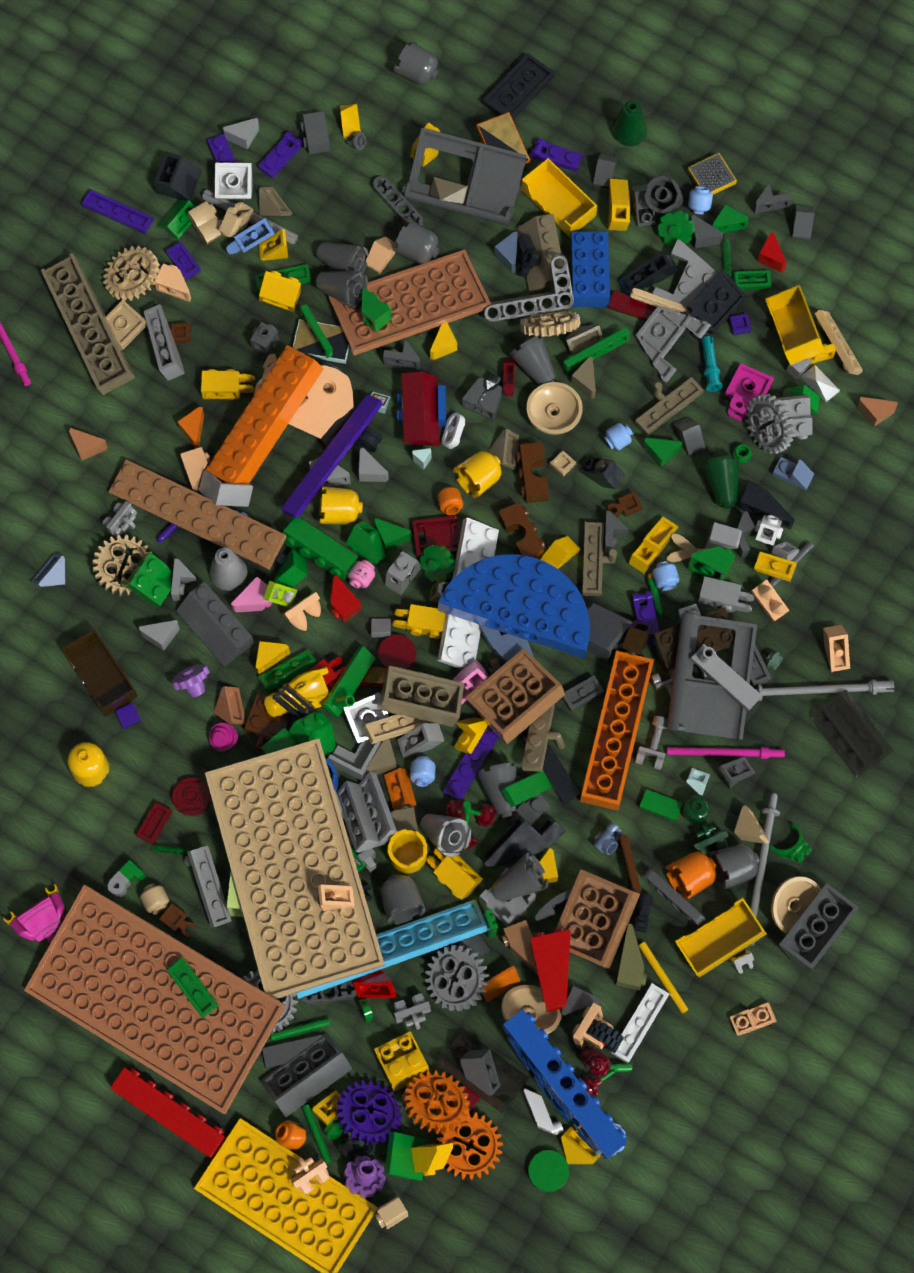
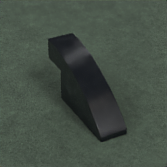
(522, 839)

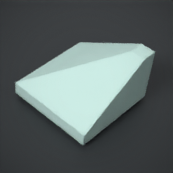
(698, 780)

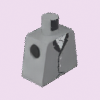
(402, 570)

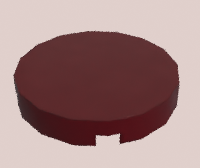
(397, 652)
(191, 796)

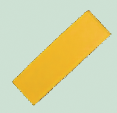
(653, 545)

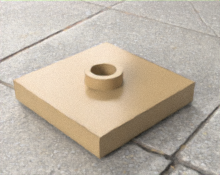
(125, 323)

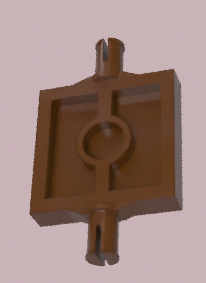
(263, 724)

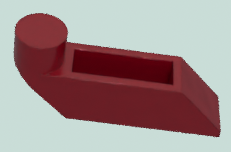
(509, 377)

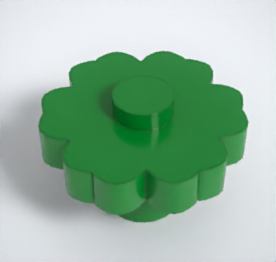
(675, 227)
(437, 563)

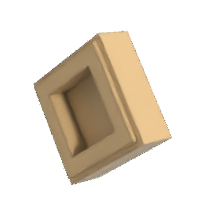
(562, 463)

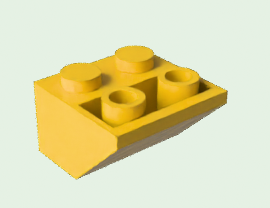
(280, 291)
(401, 1060)

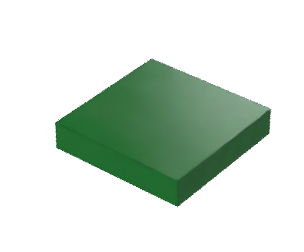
(399, 1156)

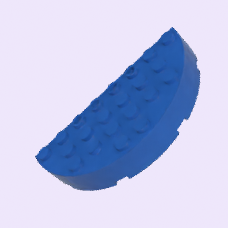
(522, 600)
(562, 1086)

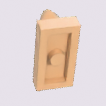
(769, 600)
(296, 615)

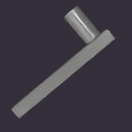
(725, 677)
(208, 885)

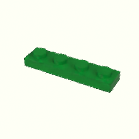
(601, 347)

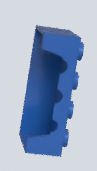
(590, 269)

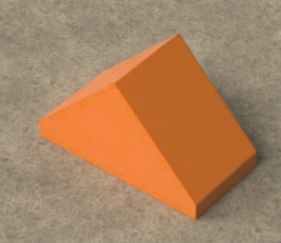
(192, 426)

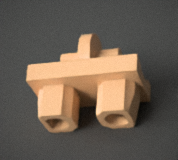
(302, 1179)

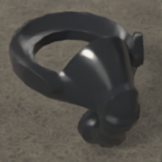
(346, 1149)

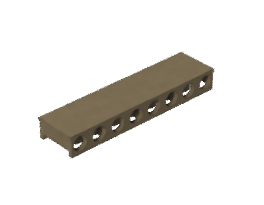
(88, 324)

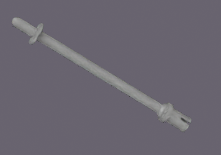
(873, 687)
(770, 812)

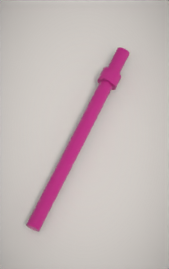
(19, 367)
(763, 752)

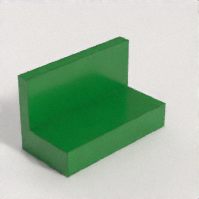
(176, 219)

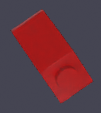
(343, 601)

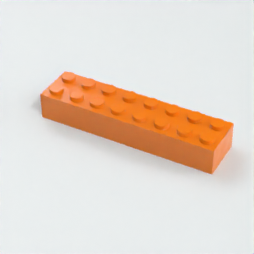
(265, 417)
(617, 731)

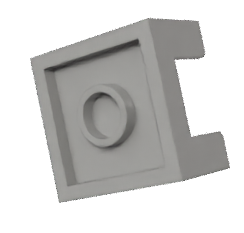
(508, 910)

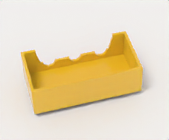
(559, 196)
(795, 325)
(721, 938)

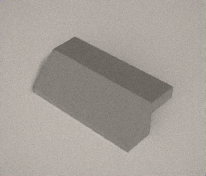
(366, 813)

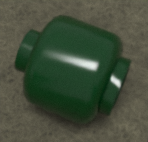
(696, 809)

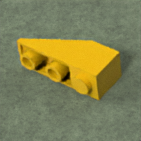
(619, 205)

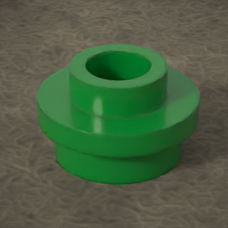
(745, 449)
(333, 1130)

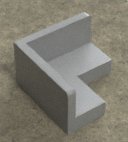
(225, 493)
(355, 763)

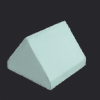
(422, 457)

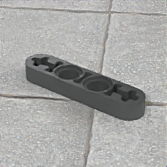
(397, 204)
(673, 897)

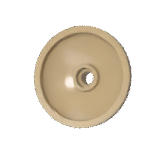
(554, 398)
(801, 893)
(530, 999)

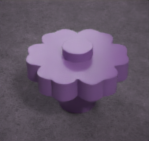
(191, 680)
(364, 1176)

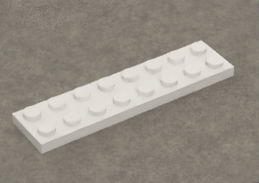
(460, 636)

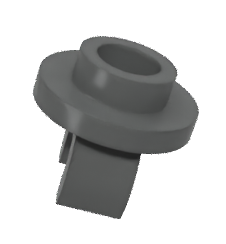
(359, 141)

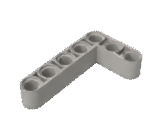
(537, 299)

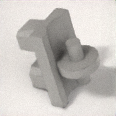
(122, 520)
(420, 1008)

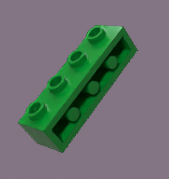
(319, 548)

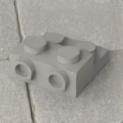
(800, 413)

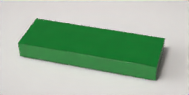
(299, 272)
(316, 331)
(287, 670)
(527, 788)
(192, 987)

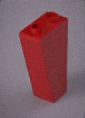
(552, 966)

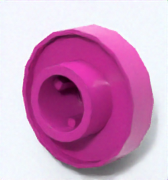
(223, 736)

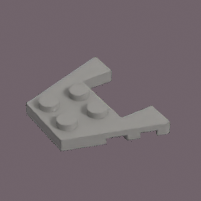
(694, 278)
(662, 332)

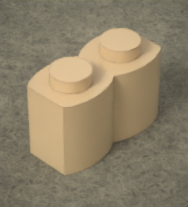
(235, 219)
(206, 222)
(391, 1213)

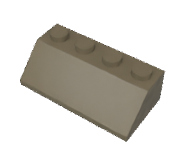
(545, 239)
(421, 696)

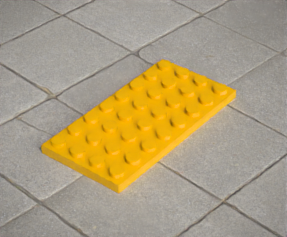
(255, 1184)

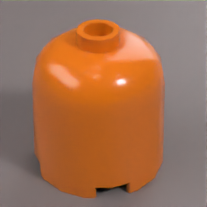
(691, 874)

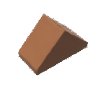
(876, 409)
(87, 444)

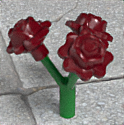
(484, 815)
(599, 1066)

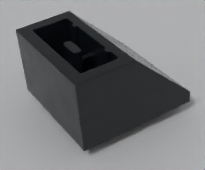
(176, 177)

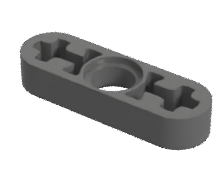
(314, 999)

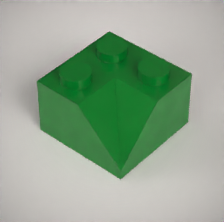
(150, 580)

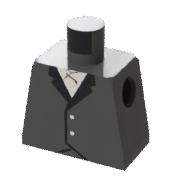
(484, 397)

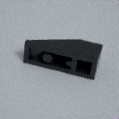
(649, 273)
(760, 503)

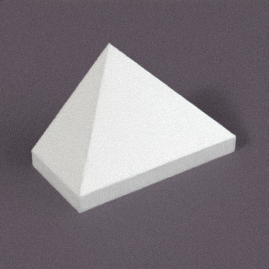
(820, 383)

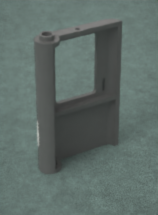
(491, 183)
(702, 704)

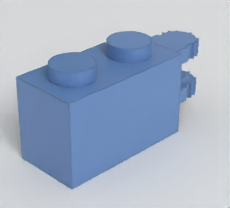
(251, 236)

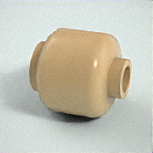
(154, 899)

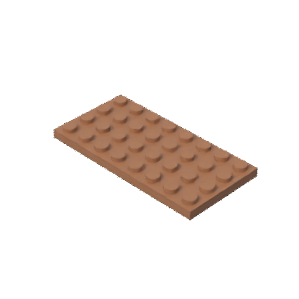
(418, 301)

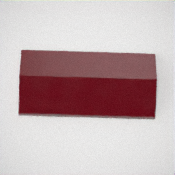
(420, 409)

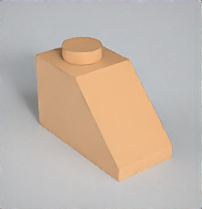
(172, 282)
(195, 463)
(837, 647)

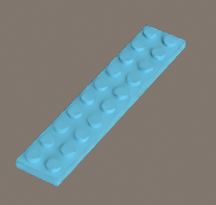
(422, 937)

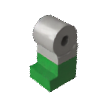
(124, 878)

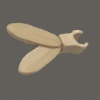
(688, 549)

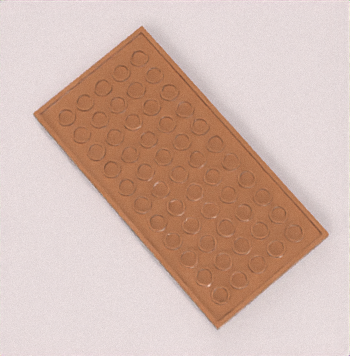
(114, 981)

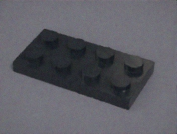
(519, 87)

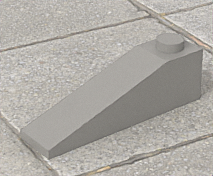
(163, 343)

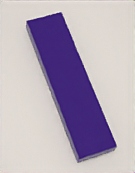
(117, 211)

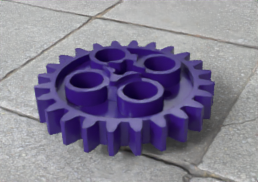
(368, 1112)

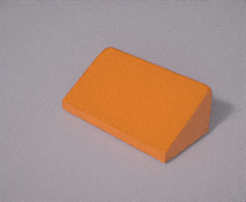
(399, 788)
(501, 983)

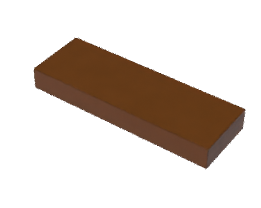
(629, 864)

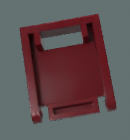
(438, 532)

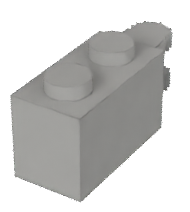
(722, 594)

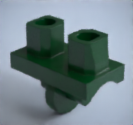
(717, 838)

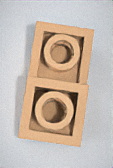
(753, 1019)

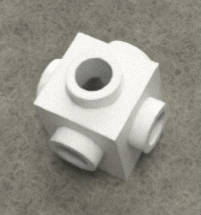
(769, 529)

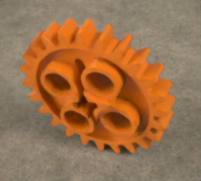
(436, 1102)
(478, 1128)

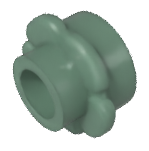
(774, 660)

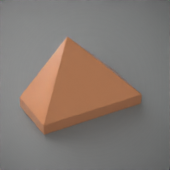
(230, 706)

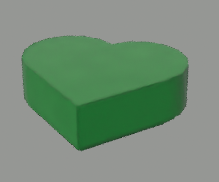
(366, 1010)

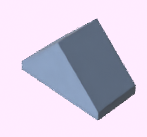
(507, 251)

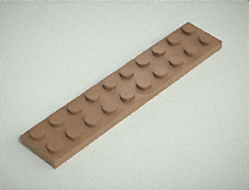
(197, 514)

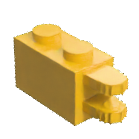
(225, 384)
(421, 621)
(455, 874)

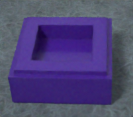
(740, 324)
(128, 715)

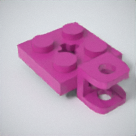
(740, 395)

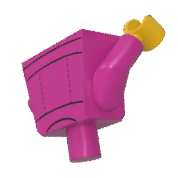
(40, 919)

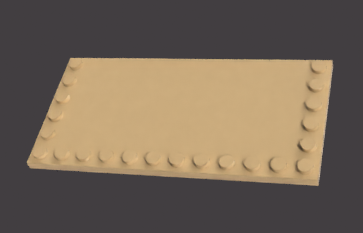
(281, 844)

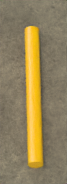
(663, 977)

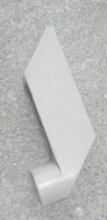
(541, 1114)

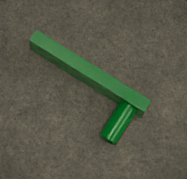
(347, 683)

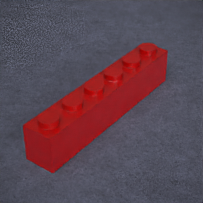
(168, 1113)

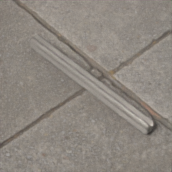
(225, 204)

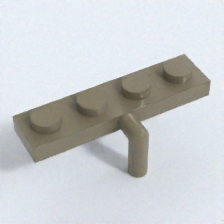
(668, 405)
(594, 559)
(537, 741)

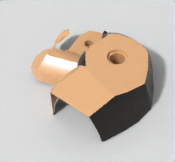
(326, 404)

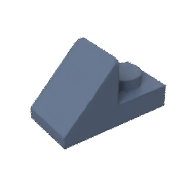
(793, 473)

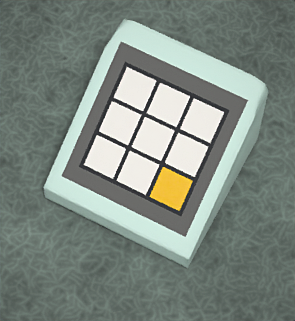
(384, 398)

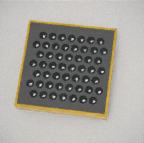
(712, 174)

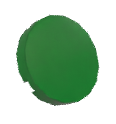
(548, 1171)

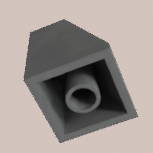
(606, 632)

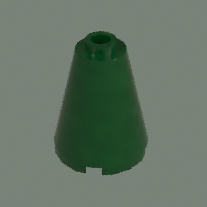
(630, 124)
(723, 479)

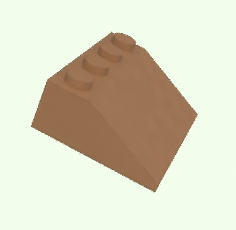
(515, 696)
(597, 917)

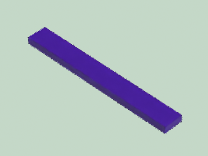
(332, 456)

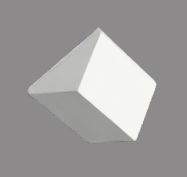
(233, 180)
(362, 713)

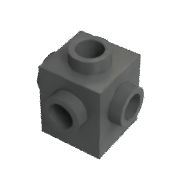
(264, 338)

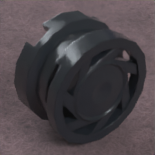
(369, 439)

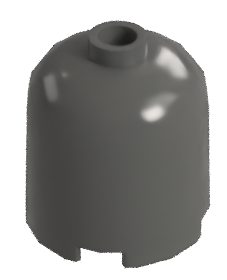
(417, 64)
(417, 243)
(734, 865)
(401, 899)

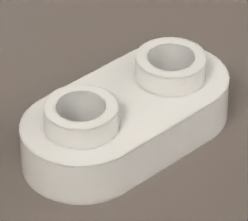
(453, 430)

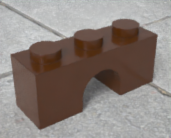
(531, 457)
(516, 519)

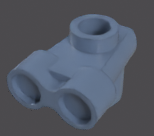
(606, 841)

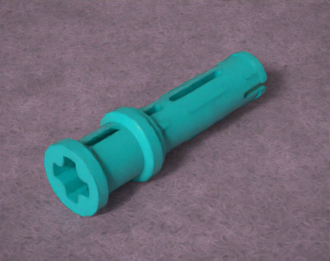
(712, 371)

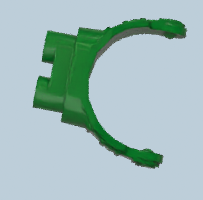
(797, 851)

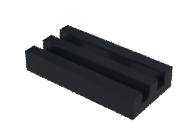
(310, 708)

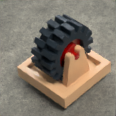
(596, 1031)

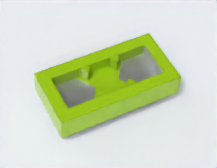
(280, 594)

